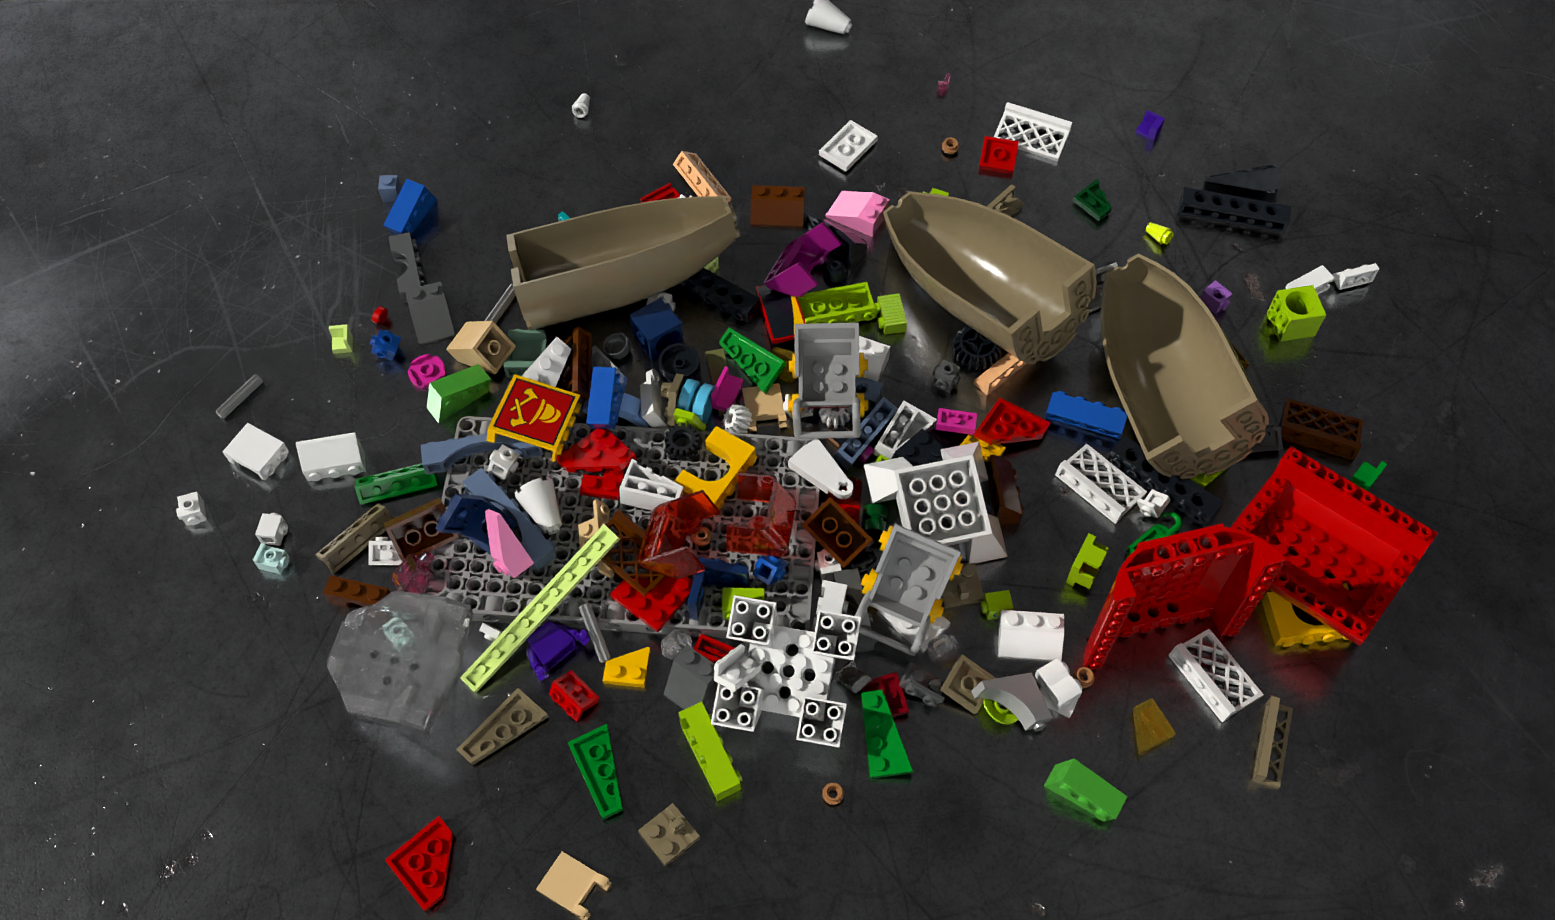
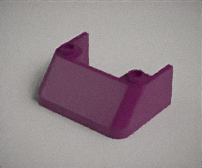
(793, 267)

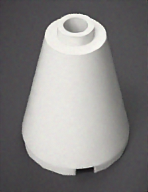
(828, 17)
(541, 504)

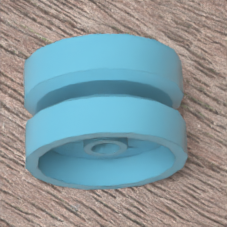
(696, 399)

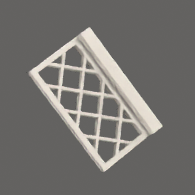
(1036, 121)
(1092, 491)
(1204, 681)

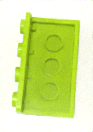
(839, 305)

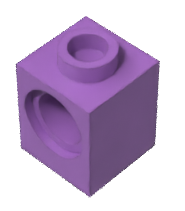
(1216, 297)

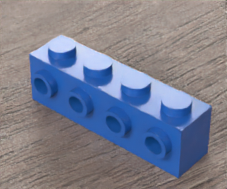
(1086, 415)

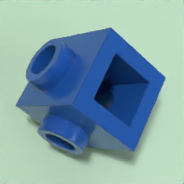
(384, 344)
(770, 569)

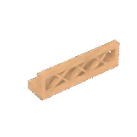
(699, 176)
(998, 373)

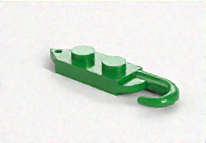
(1158, 531)

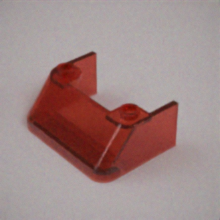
(666, 533)
(763, 534)

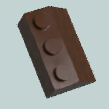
(777, 206)
(1003, 491)
(416, 530)
(837, 533)

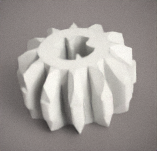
(834, 416)
(737, 419)

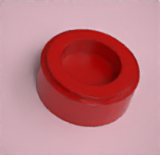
(380, 315)

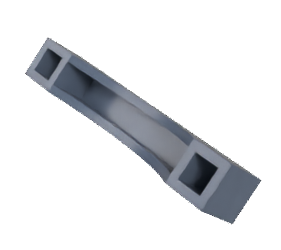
(442, 455)
(533, 541)

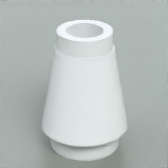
(581, 106)

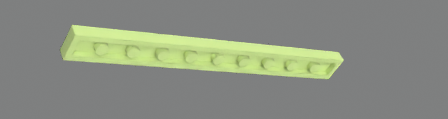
(539, 608)

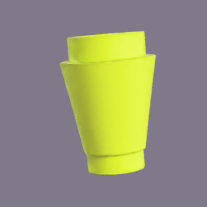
(1159, 233)

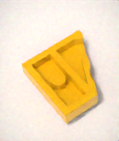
(628, 669)

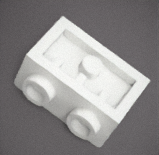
(1356, 276)
(383, 552)
(735, 669)

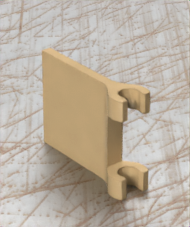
(764, 406)
(570, 883)

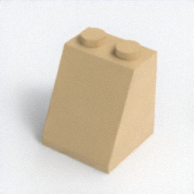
(481, 344)

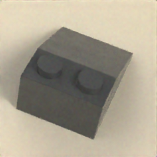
(430, 313)

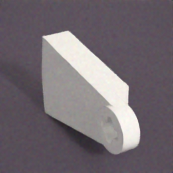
(652, 402)
(820, 469)

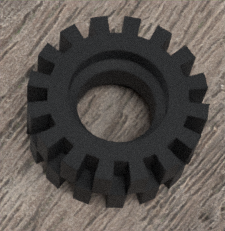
(682, 451)

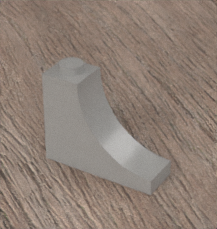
(1020, 696)

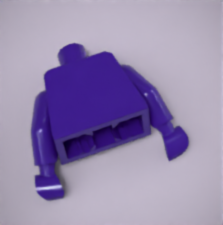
(550, 645)

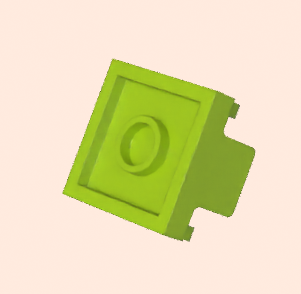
(1087, 562)

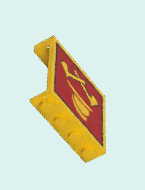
(535, 414)

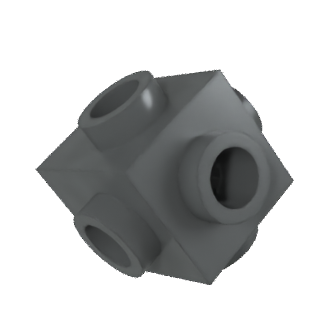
(946, 376)

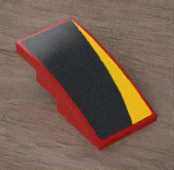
(779, 313)

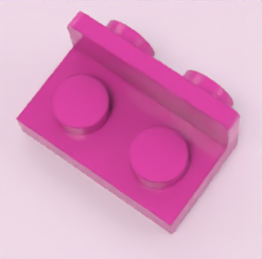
(956, 421)

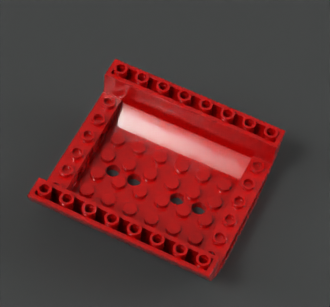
(1336, 532)
(1193, 573)

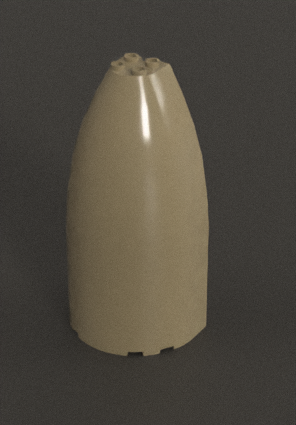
(615, 256)
(993, 272)
(1176, 372)

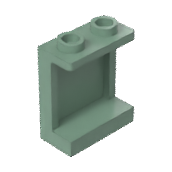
(528, 348)

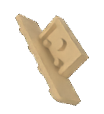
(590, 527)

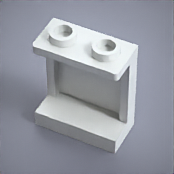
(256, 451)

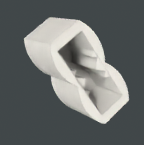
(1058, 683)

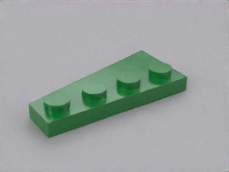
(753, 359)
(884, 745)
(597, 767)

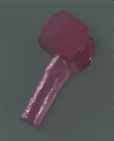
(942, 85)

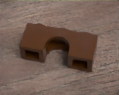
(346, 591)

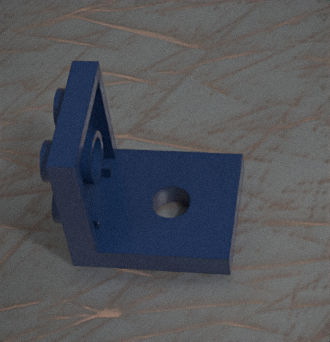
(468, 517)
(716, 573)

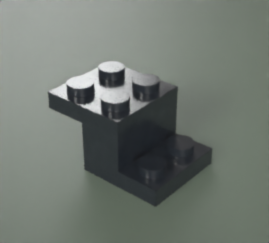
(923, 448)

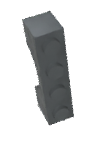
(403, 251)
(854, 596)

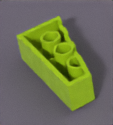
(709, 751)

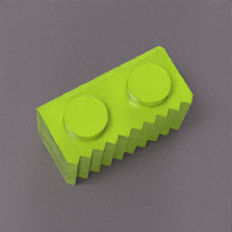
(891, 314)

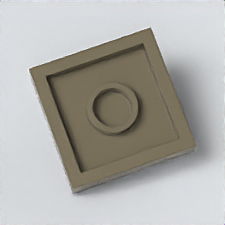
(672, 391)
(963, 588)
(962, 680)
(669, 834)

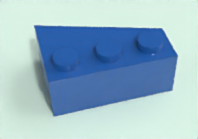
(409, 208)
(605, 397)

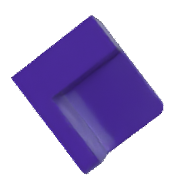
(1151, 125)

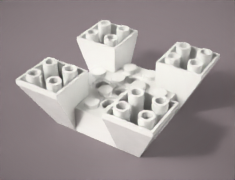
(958, 476)
(833, 638)

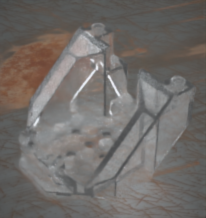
(435, 640)

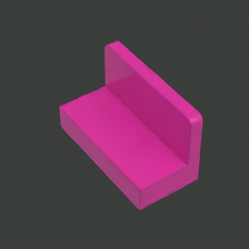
(725, 391)

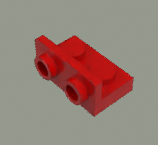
(573, 695)

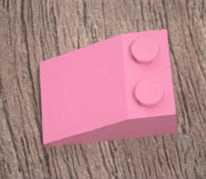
(859, 211)
(505, 547)

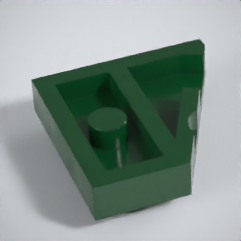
(1093, 201)

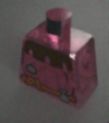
(413, 573)

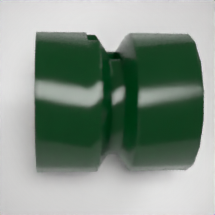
(874, 520)

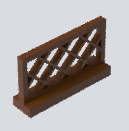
(582, 363)
(1318, 438)
(634, 534)

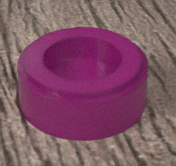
(866, 453)

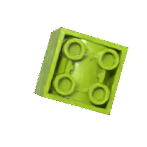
(1296, 313)

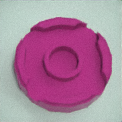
(426, 370)

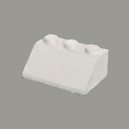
(877, 357)
(331, 456)
(1030, 635)

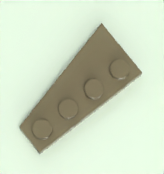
(506, 723)

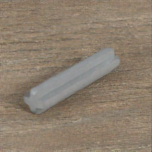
(502, 305)
(239, 396)
(595, 632)

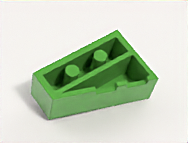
(456, 391)
(1086, 789)

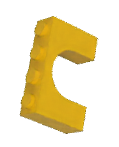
(738, 456)
(1288, 628)

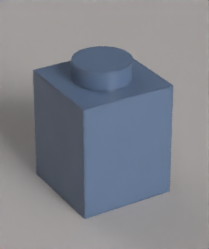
(389, 188)

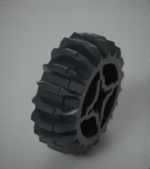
(967, 351)

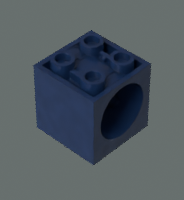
(656, 328)

